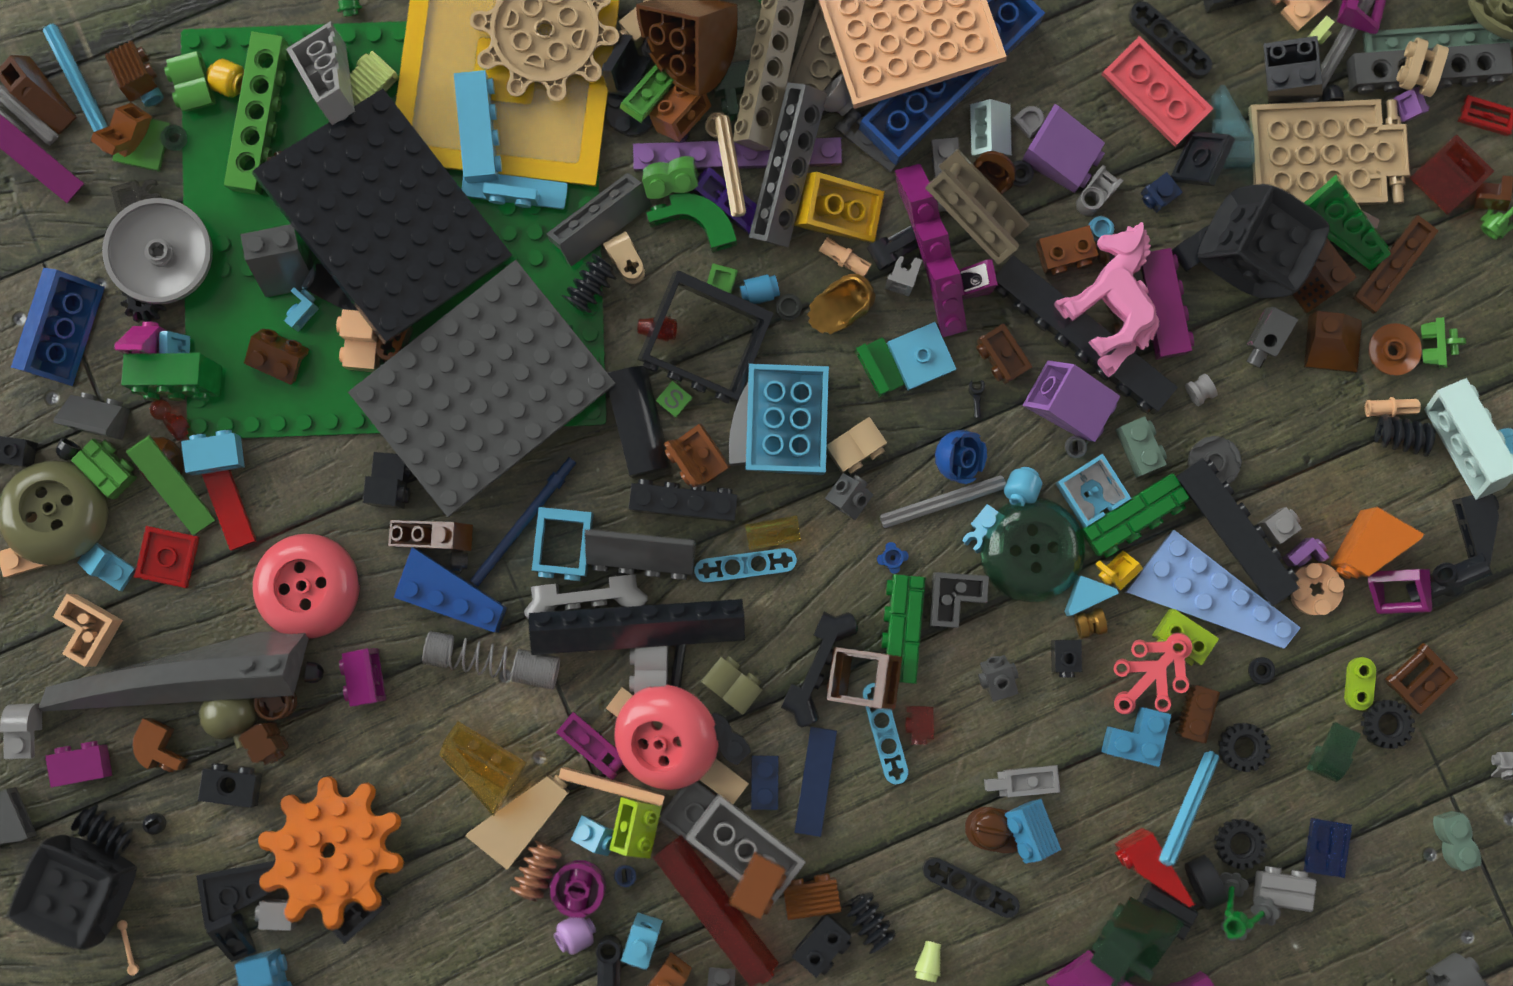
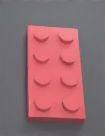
(1157, 91)

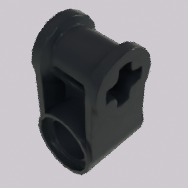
(1188, 250)

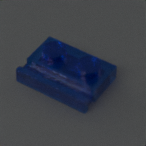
(1327, 847)

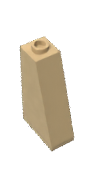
(519, 821)

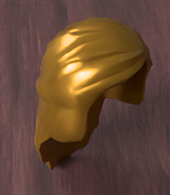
(841, 304)

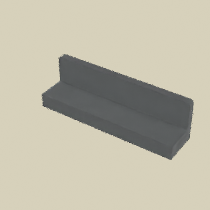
(600, 218)

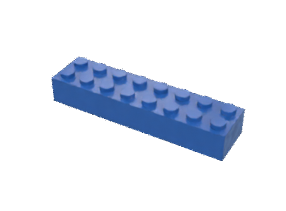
(906, 119)

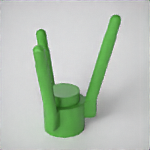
(1496, 224)

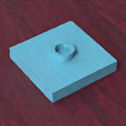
(921, 356)

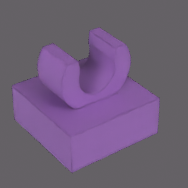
(1411, 104)

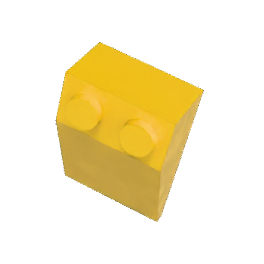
(839, 207)

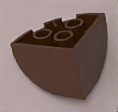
(690, 40)

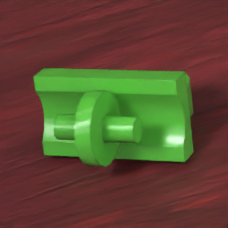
(1438, 355)

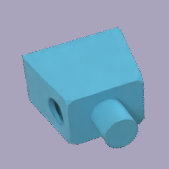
(641, 940)

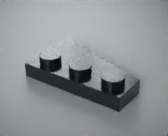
(230, 889)

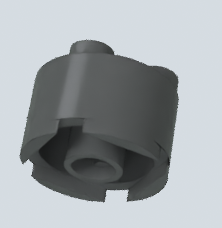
(1455, 971)

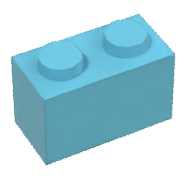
(212, 453)

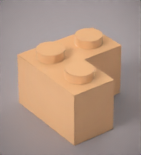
(360, 342)
(93, 629)

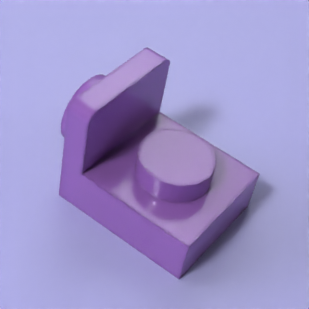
(1301, 553)

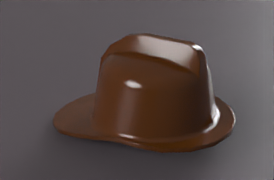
(989, 830)

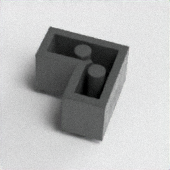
(949, 591)

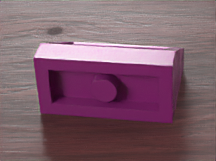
(1354, 17)
(1423, 584)

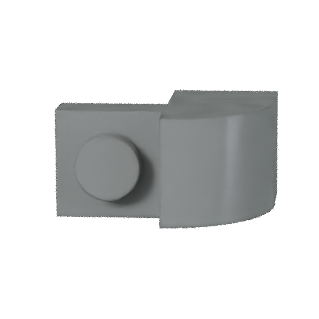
(18, 725)

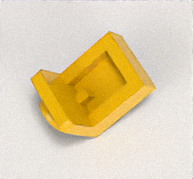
(1119, 570)

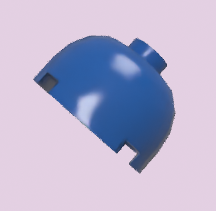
(961, 456)

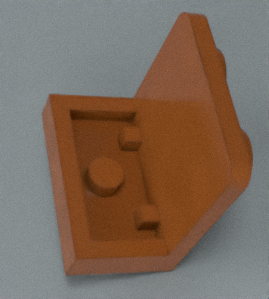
(696, 456)

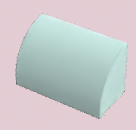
(990, 127)

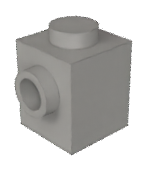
(1280, 525)

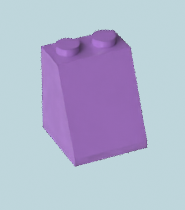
(1064, 150)
(1072, 400)

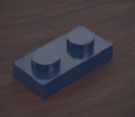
(764, 782)

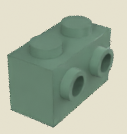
(1141, 446)

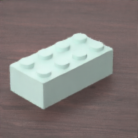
(1471, 438)

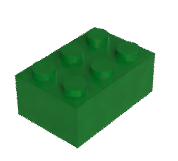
(171, 376)

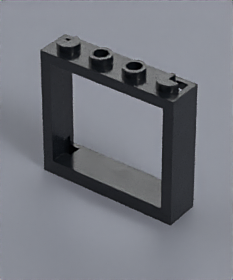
(722, 298)

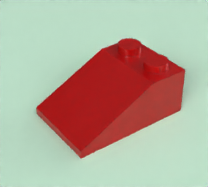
(1142, 854)

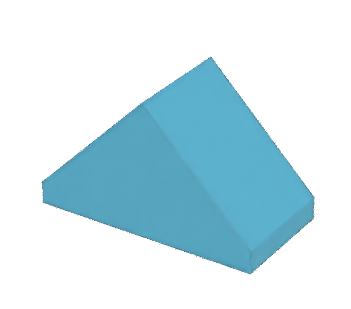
(1086, 594)

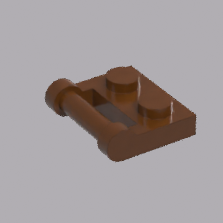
(1427, 684)

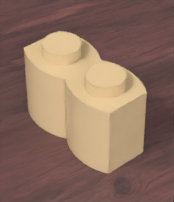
(856, 445)

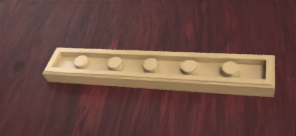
(718, 778)

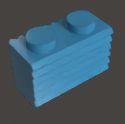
(1032, 831)

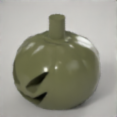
(228, 718)

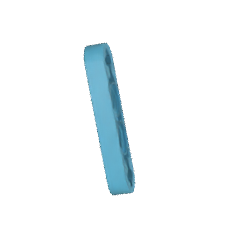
(745, 565)
(880, 735)

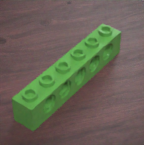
(260, 48)

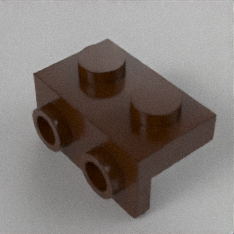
(1003, 354)
(275, 355)

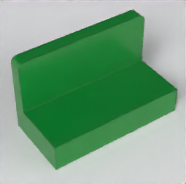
(879, 366)

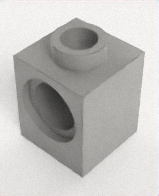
(271, 915)

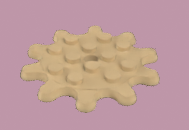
(545, 58)

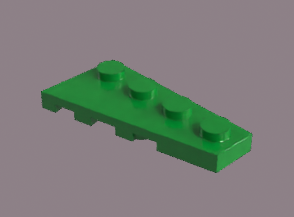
(1348, 224)

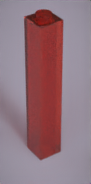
(715, 911)

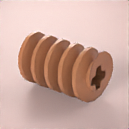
(536, 871)

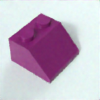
(362, 677)

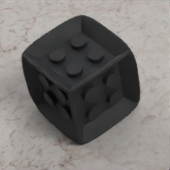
(1263, 241)
(71, 892)

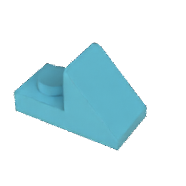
(107, 566)

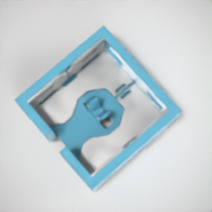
(1107, 494)

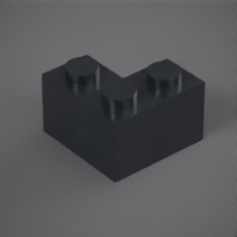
(387, 482)

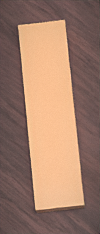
(611, 786)

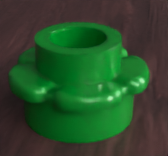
(349, 7)

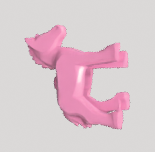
(1122, 295)

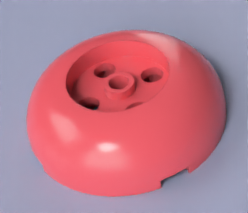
(329, 605)
(681, 717)

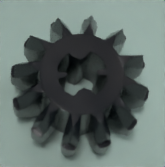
(141, 311)

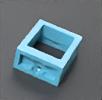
(566, 516)

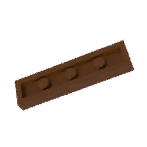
(1394, 267)

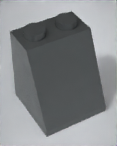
(277, 259)

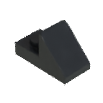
(232, 936)

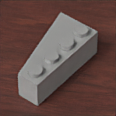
(325, 70)

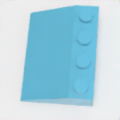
(787, 419)

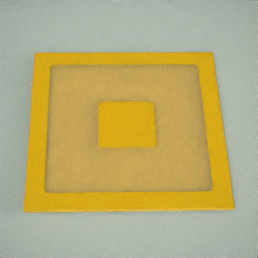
(535, 133)

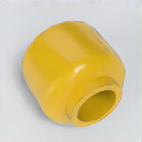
(225, 77)

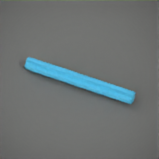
(74, 77)
(1189, 808)

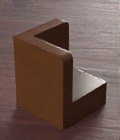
(1495, 196)

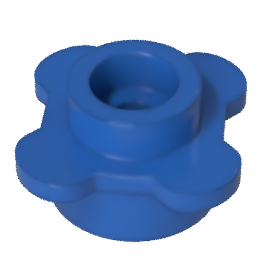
(893, 565)

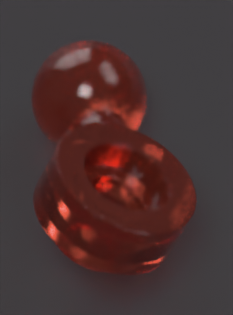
(175, 424)

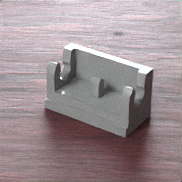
(902, 280)

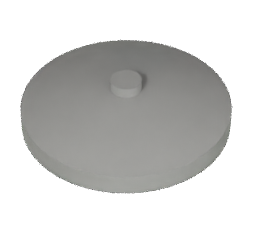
(157, 251)

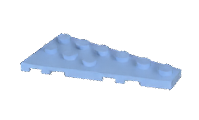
(1199, 587)

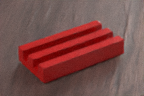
(1470, 100)

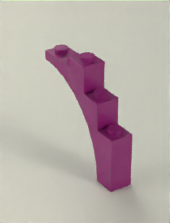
(934, 248)

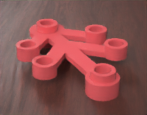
(1155, 670)

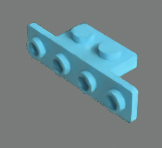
(519, 190)

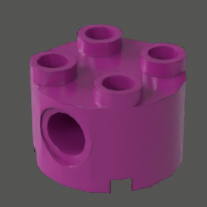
(578, 888)

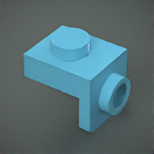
(593, 836)

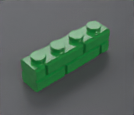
(1135, 515)
(904, 622)

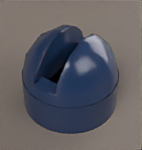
(629, 873)

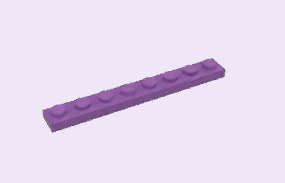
(707, 154)

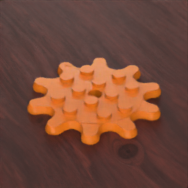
(357, 858)

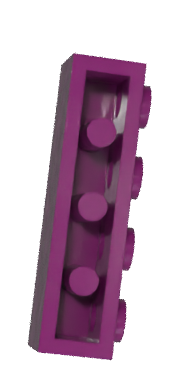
(1165, 292)

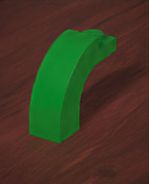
(701, 211)

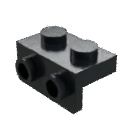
(624, 67)

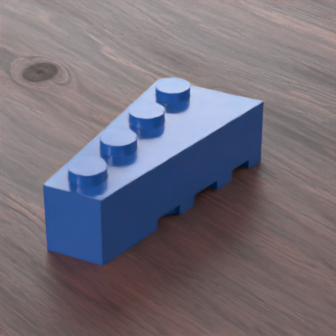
(444, 592)

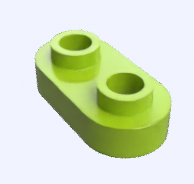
(1359, 683)

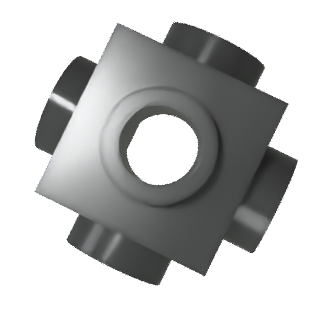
(849, 495)
(998, 677)

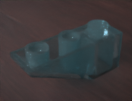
(1231, 122)

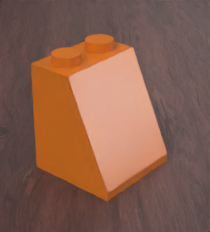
(1373, 543)

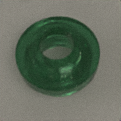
(171, 130)

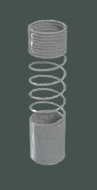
(529, 669)

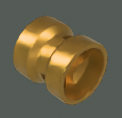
(1090, 623)

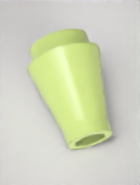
(929, 962)

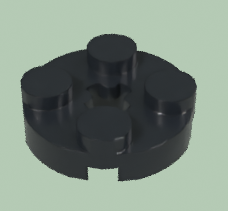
(624, 122)

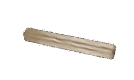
(730, 166)

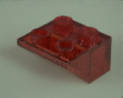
(1451, 174)

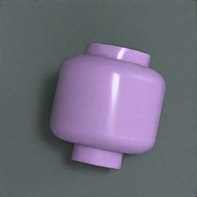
(574, 934)

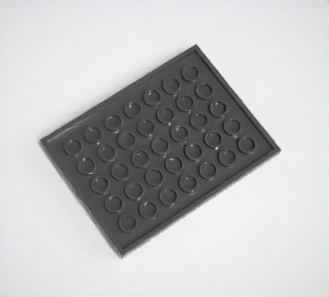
(481, 388)

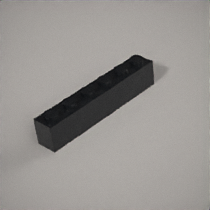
(1237, 532)

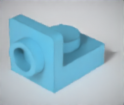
(300, 313)
(173, 342)

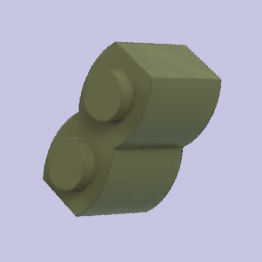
(732, 685)

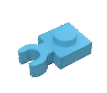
(981, 523)

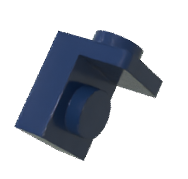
(1160, 193)

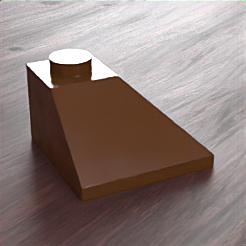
(1333, 342)

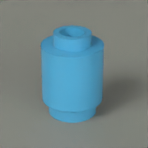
(760, 289)

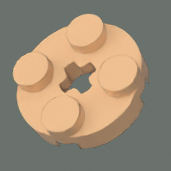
(1331, 587)

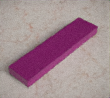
(38, 161)

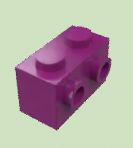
(78, 765)

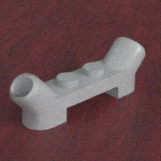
(622, 589)

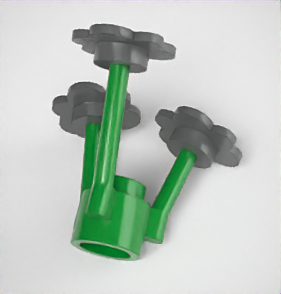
(1236, 922)

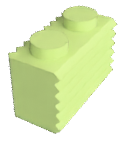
(370, 77)

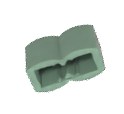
(1457, 842)

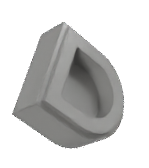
(1029, 120)

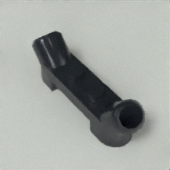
(798, 699)

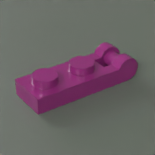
(590, 744)

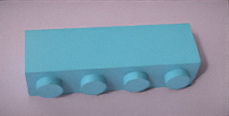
(476, 126)

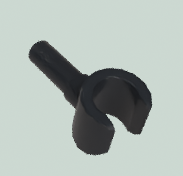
(976, 397)

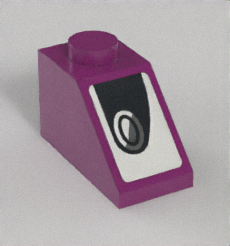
(978, 279)

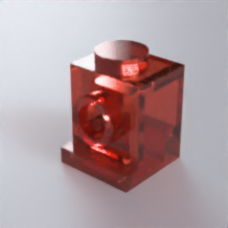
(920, 723)

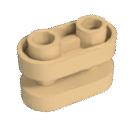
(1410, 73)

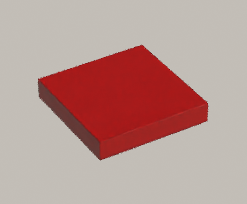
(166, 557)

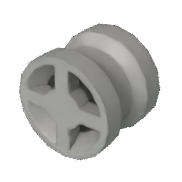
(1201, 389)

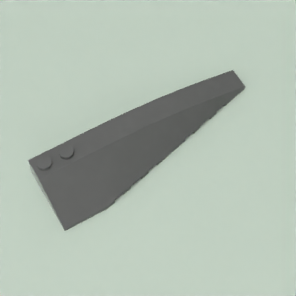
(232, 669)

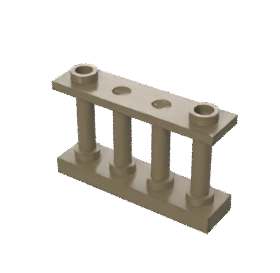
(977, 206)

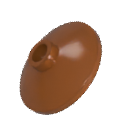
(1407, 348)

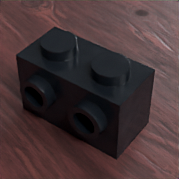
(822, 945)

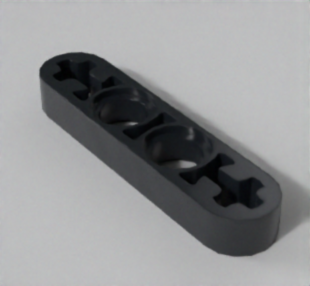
(1173, 36)
(970, 887)

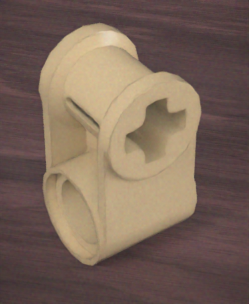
(623, 255)

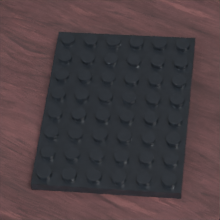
(382, 215)

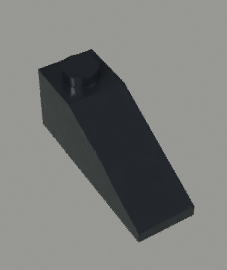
(1477, 523)

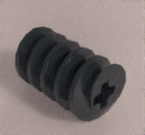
(590, 284)
(1405, 433)
(102, 831)
(870, 921)

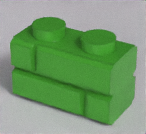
(105, 468)

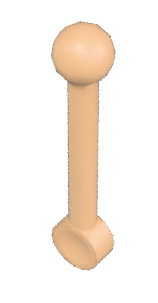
(133, 968)

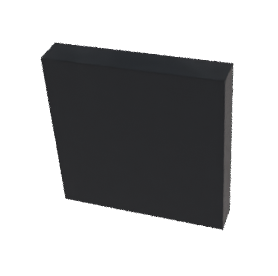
(1202, 158)

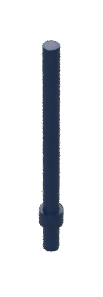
(556, 481)

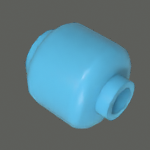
(1023, 486)

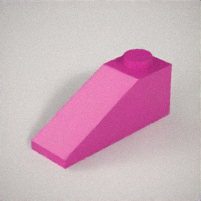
(140, 339)

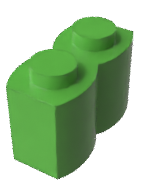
(189, 81)
(664, 178)

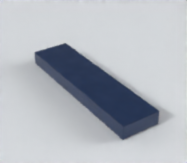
(815, 781)

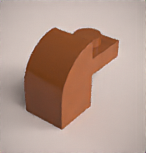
(125, 130)
(150, 746)

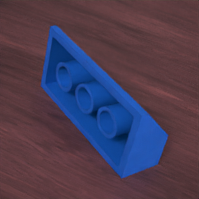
(57, 326)

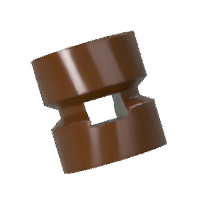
(275, 707)

